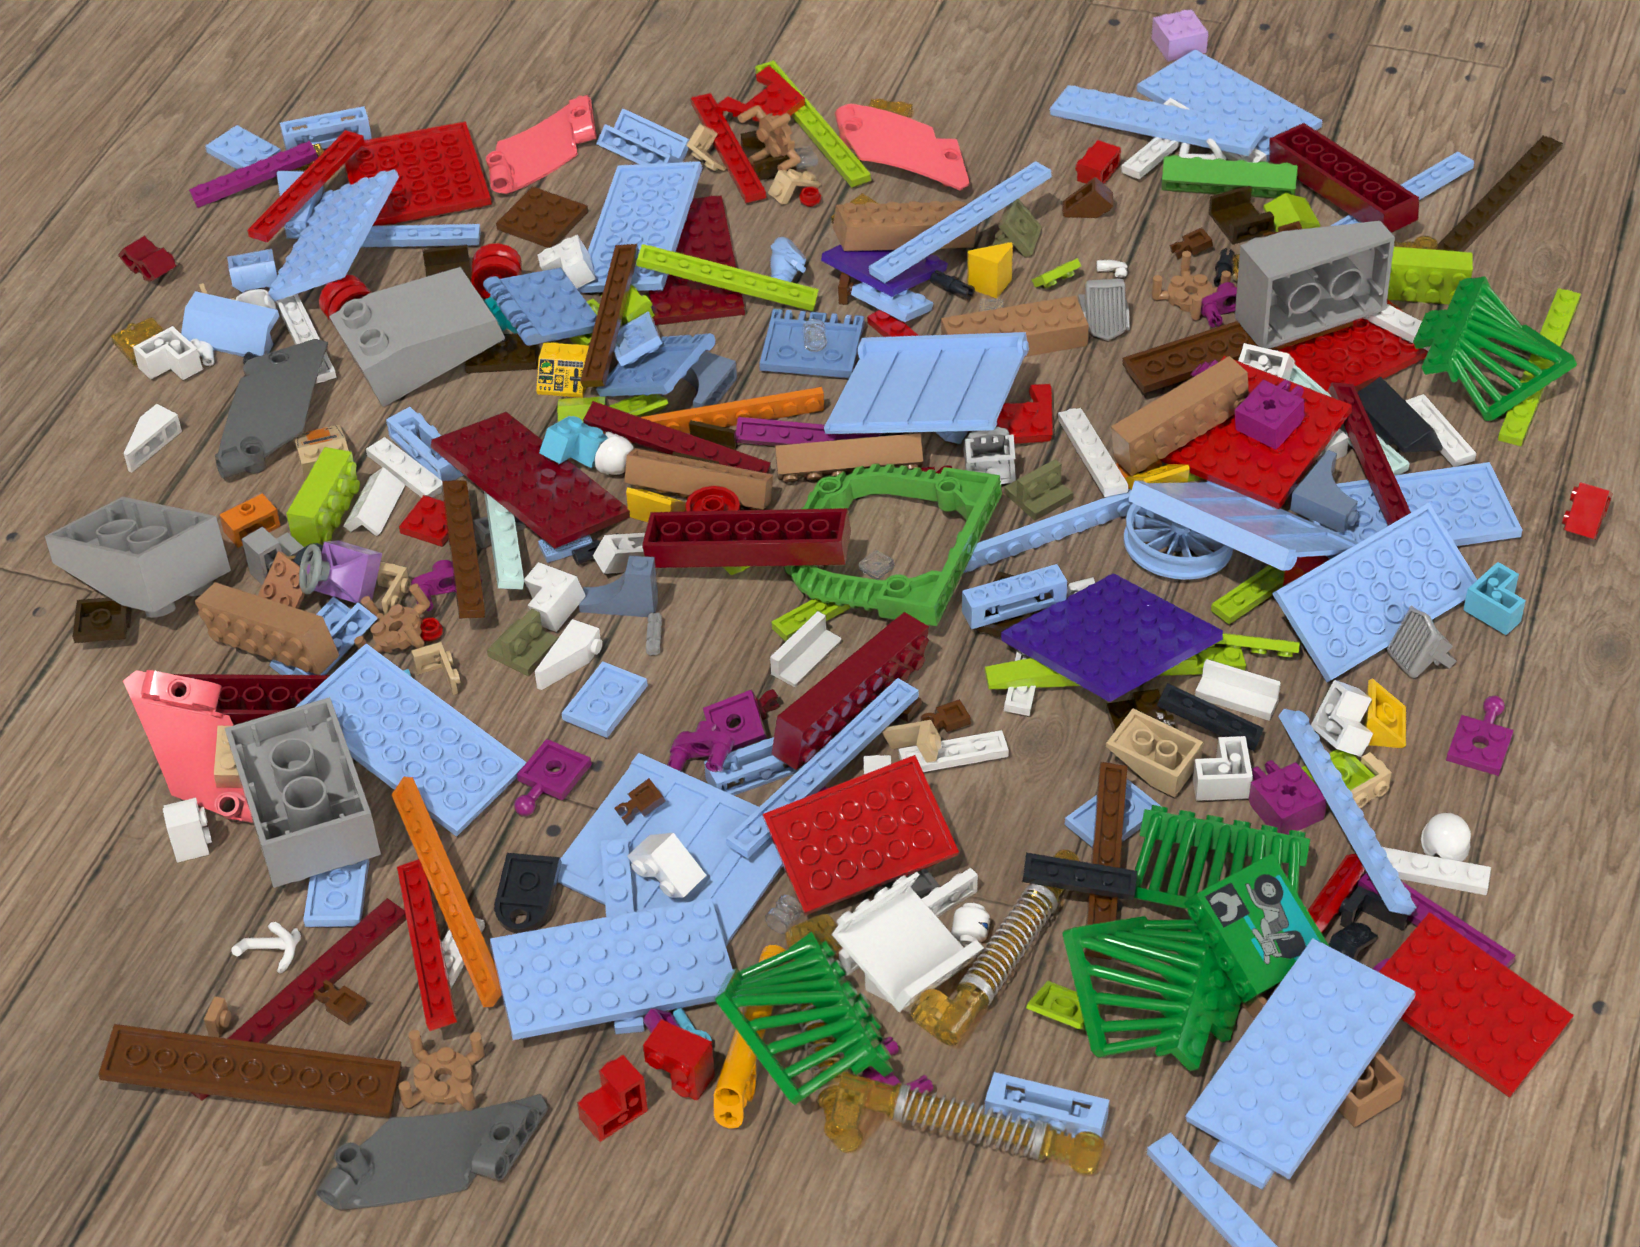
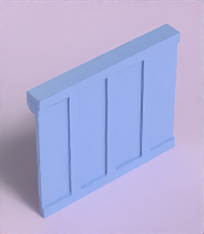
(929, 383)
(1239, 521)
(701, 821)

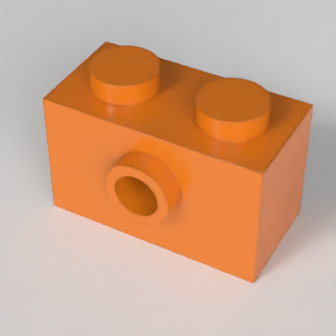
(248, 518)

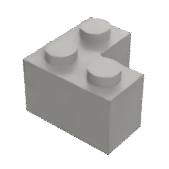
(262, 549)

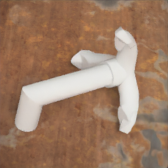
(1212, 144)
(284, 942)

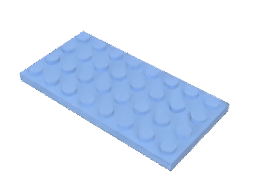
(1214, 88)
(642, 207)
(333, 235)
(1463, 497)
(1362, 595)
(408, 731)
(610, 968)
(1300, 1058)

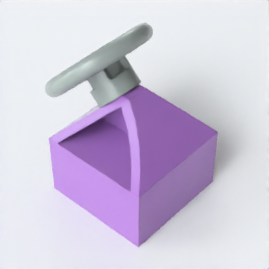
(340, 570)

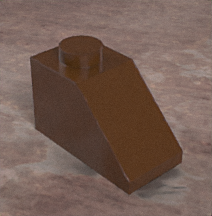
(1089, 201)

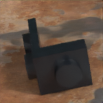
(1372, 904)
(1352, 939)

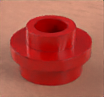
(810, 196)
(431, 629)

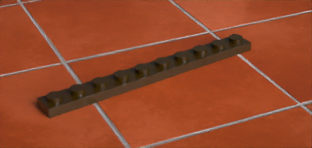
(1501, 195)

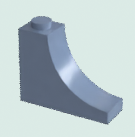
(711, 378)
(1322, 499)
(629, 595)

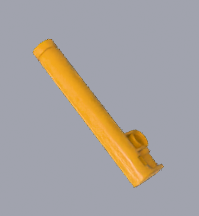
(738, 1074)

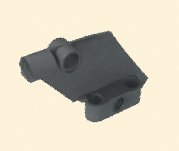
(269, 406)
(430, 1155)

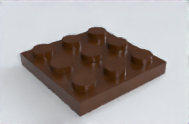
(542, 217)

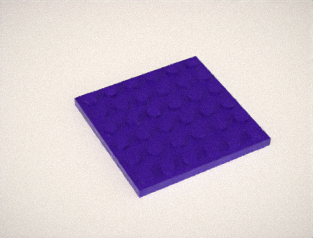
(1111, 636)

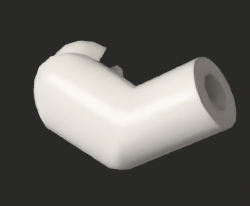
(1111, 265)
(205, 351)
(1077, 586)

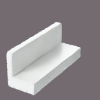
(375, 502)
(804, 651)
(1238, 690)

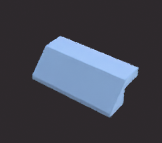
(643, 140)
(229, 324)
(343, 626)

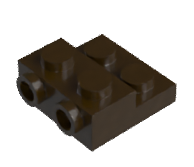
(100, 620)
(1142, 701)

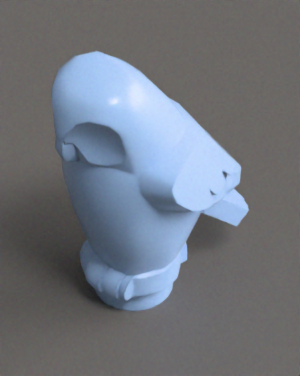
(786, 259)

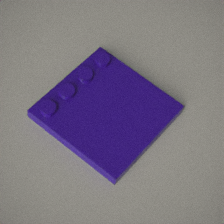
(858, 262)

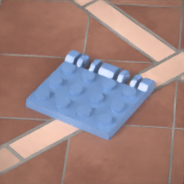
(542, 305)
(786, 351)
(657, 370)

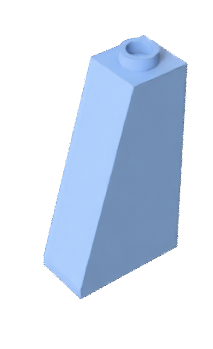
(299, 220)

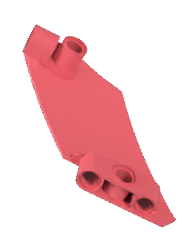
(901, 143)
(541, 148)
(185, 737)

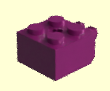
(1270, 412)
(1286, 797)

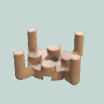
(776, 136)
(1184, 284)
(401, 617)
(444, 1061)

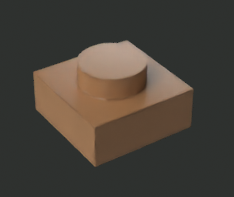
(217, 1017)

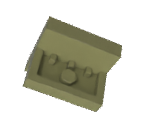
(1019, 228)
(1040, 491)
(523, 644)

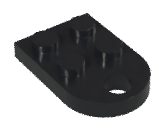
(527, 889)

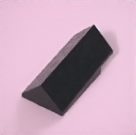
(1396, 419)

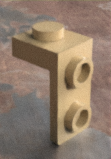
(700, 143)
(786, 182)
(397, 581)
(433, 658)
(921, 734)
(1374, 787)

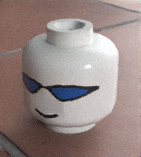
(970, 923)

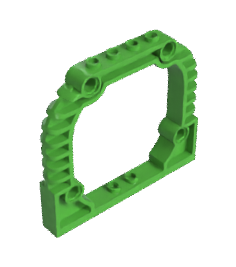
(922, 596)

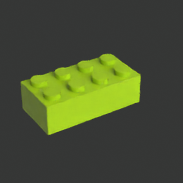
(1427, 274)
(323, 497)

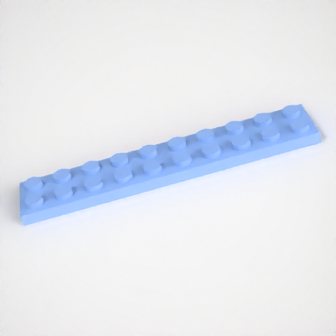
(1157, 120)

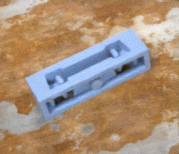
(325, 128)
(407, 426)
(1013, 596)
(751, 763)
(1047, 1105)

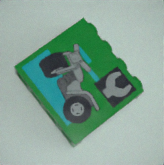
(1254, 925)

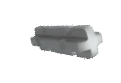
(653, 633)

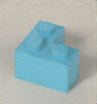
(574, 440)
(1494, 599)

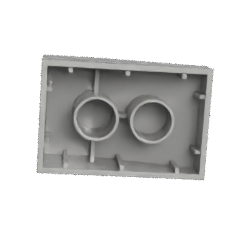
(1312, 280)
(415, 331)
(142, 553)
(303, 792)

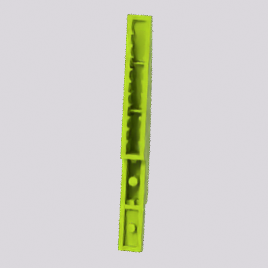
(1033, 673)

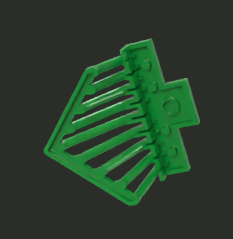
(1463, 329)
(1208, 835)
(808, 980)
(1196, 997)

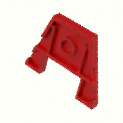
(776, 98)
(1029, 420)

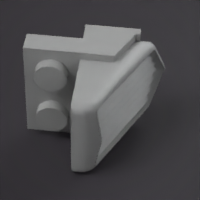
(1105, 308)
(991, 453)
(1419, 644)

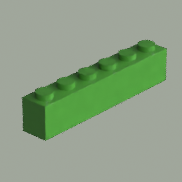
(1220, 176)

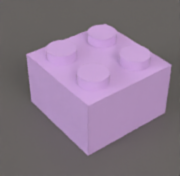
(1179, 34)

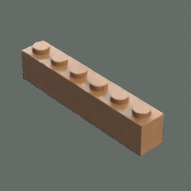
(841, 456)
(687, 475)

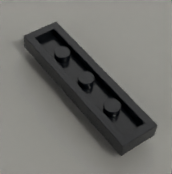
(1209, 715)
(1079, 876)

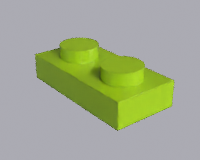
(1049, 278)

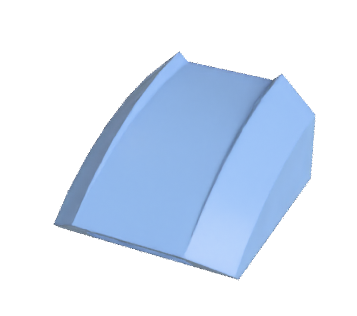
(252, 270)

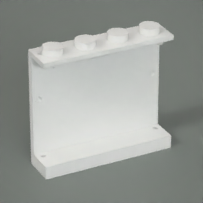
(902, 944)

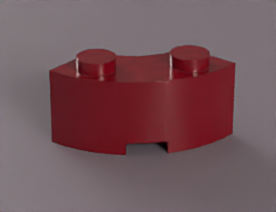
(147, 259)

